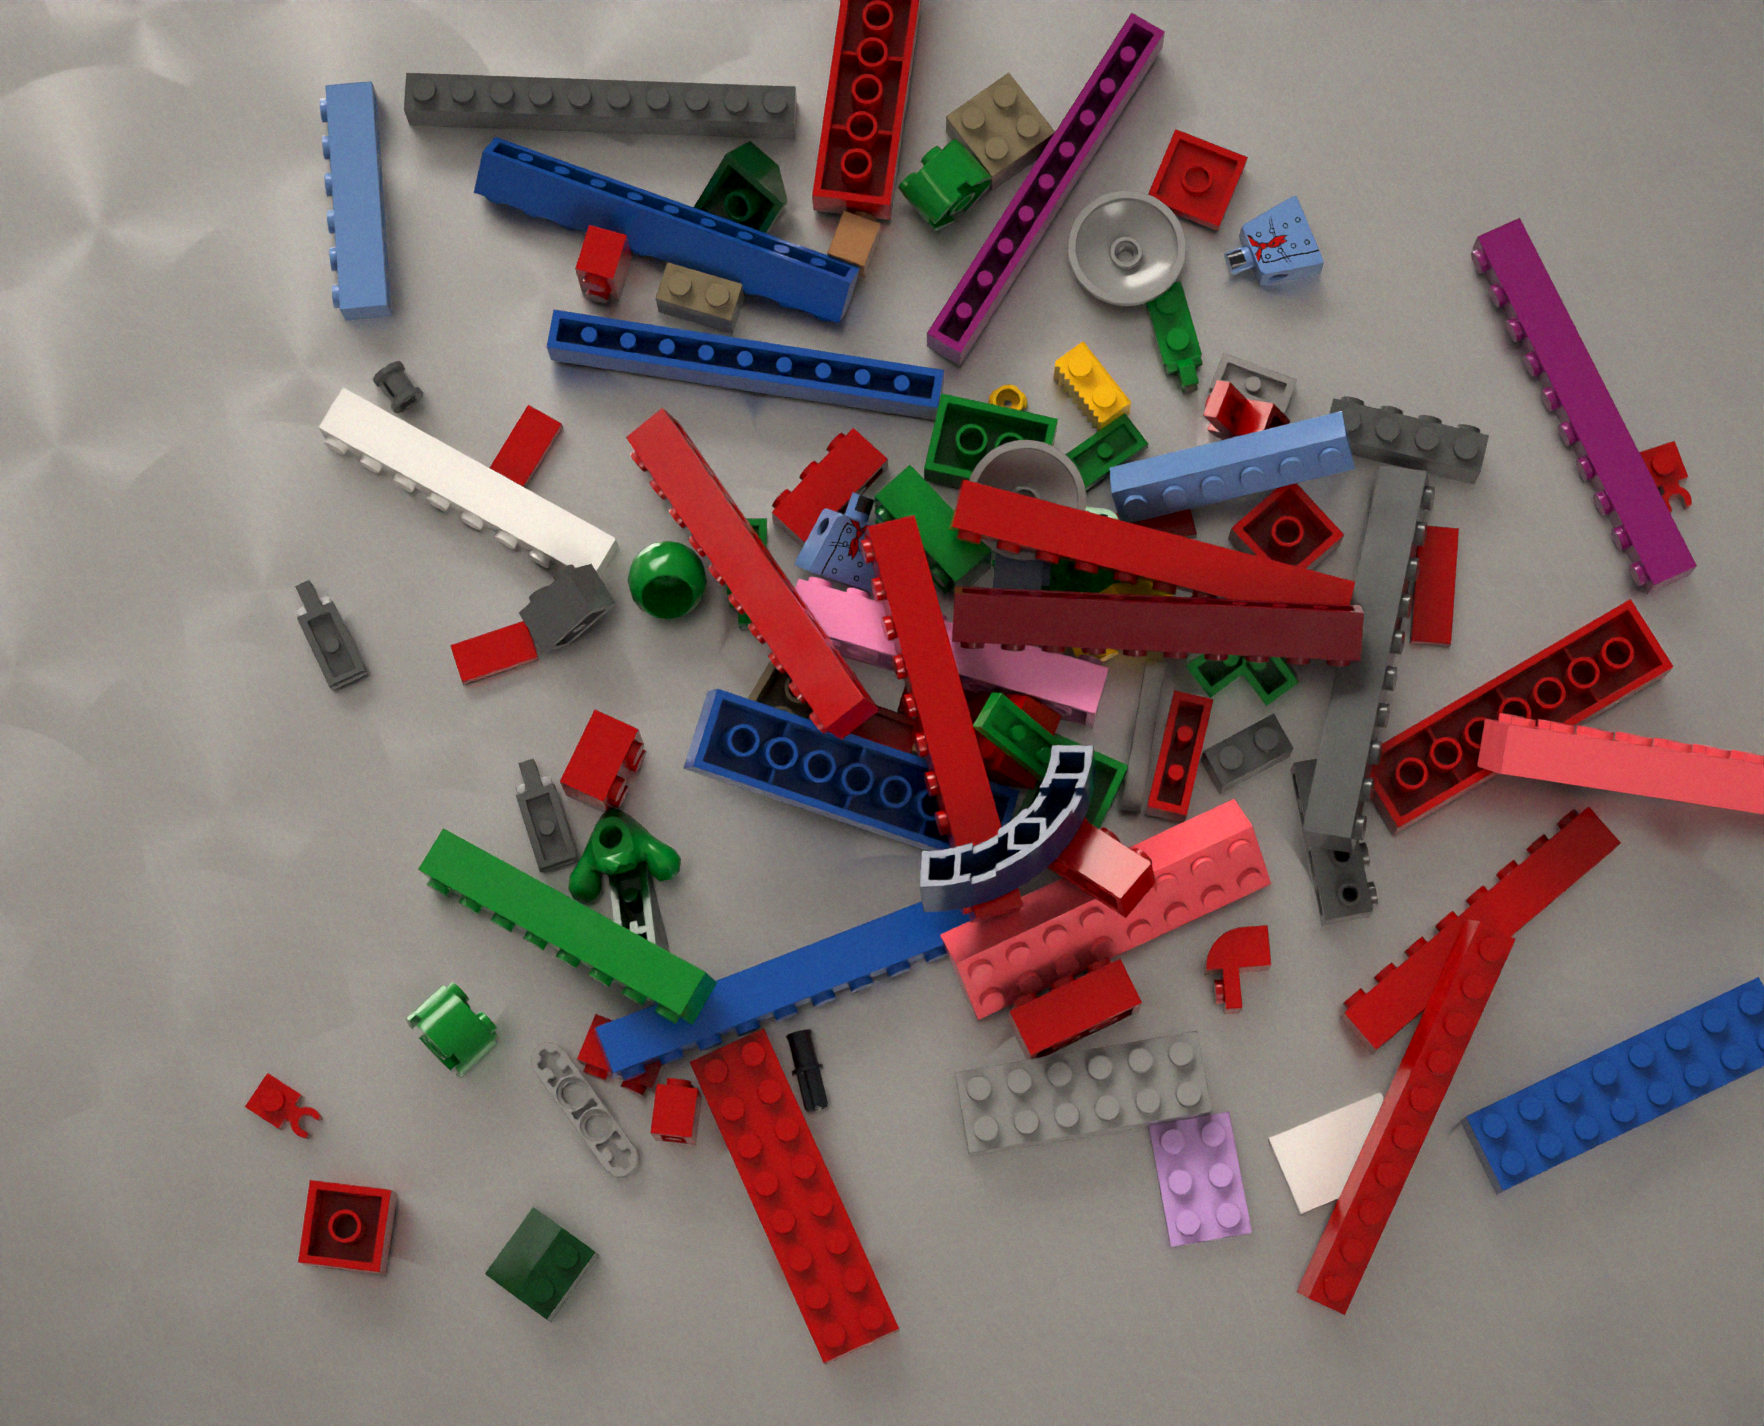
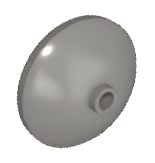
(1130, 224)
(1033, 471)

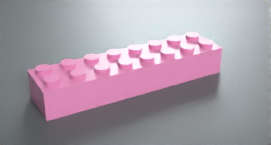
(1053, 679)

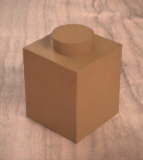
(856, 239)

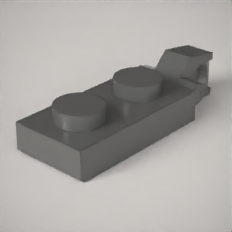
(328, 638)
(544, 819)

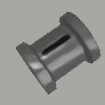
(397, 387)

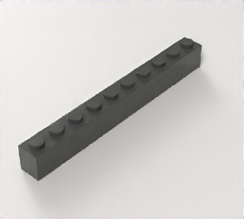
(600, 105)
(1360, 690)

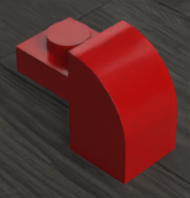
(1235, 415)
(1234, 953)

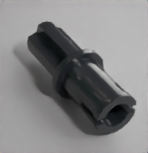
(807, 1070)

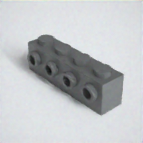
(1411, 441)
(1336, 875)

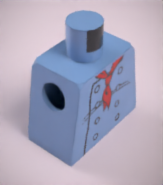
(1277, 246)
(835, 545)

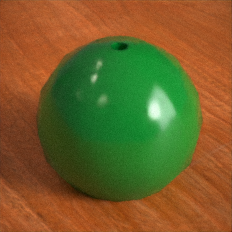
(667, 580)

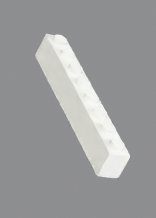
(464, 485)

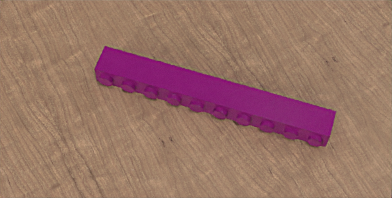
(1045, 189)
(1582, 406)

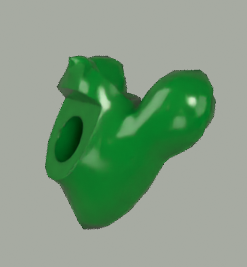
(617, 847)

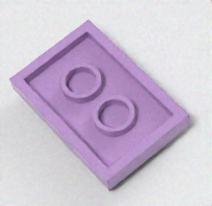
(1199, 1179)

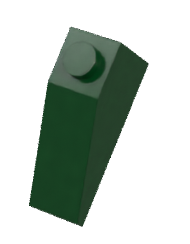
(637, 905)

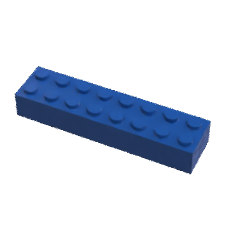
(818, 772)
(1620, 1088)

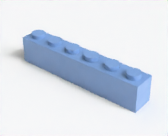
(357, 201)
(1231, 468)

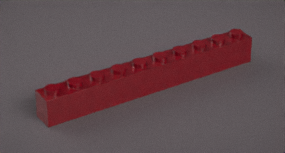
(1157, 624)

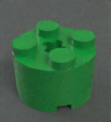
(945, 184)
(453, 1029)

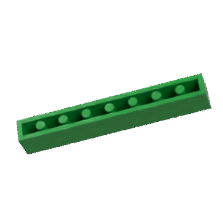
(568, 927)

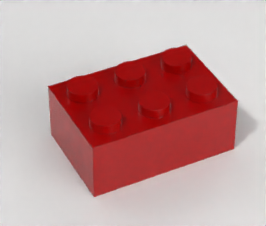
(1073, 1009)

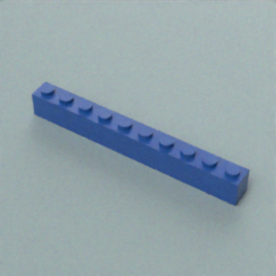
(667, 229)
(745, 364)
(780, 987)

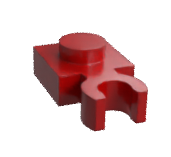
(1667, 472)
(278, 1104)

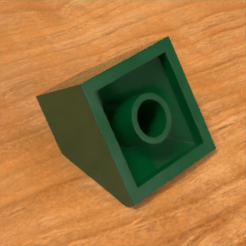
(745, 189)

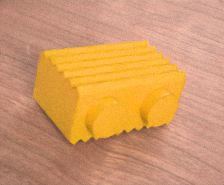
(1091, 387)

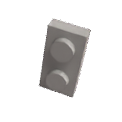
(1255, 381)

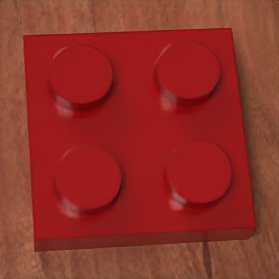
(1197, 179)

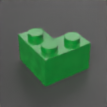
(1267, 678)

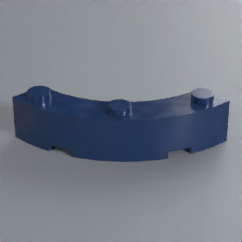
(1023, 846)

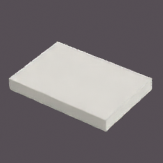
(1323, 1151)

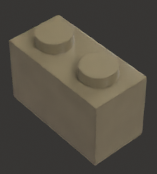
(700, 298)

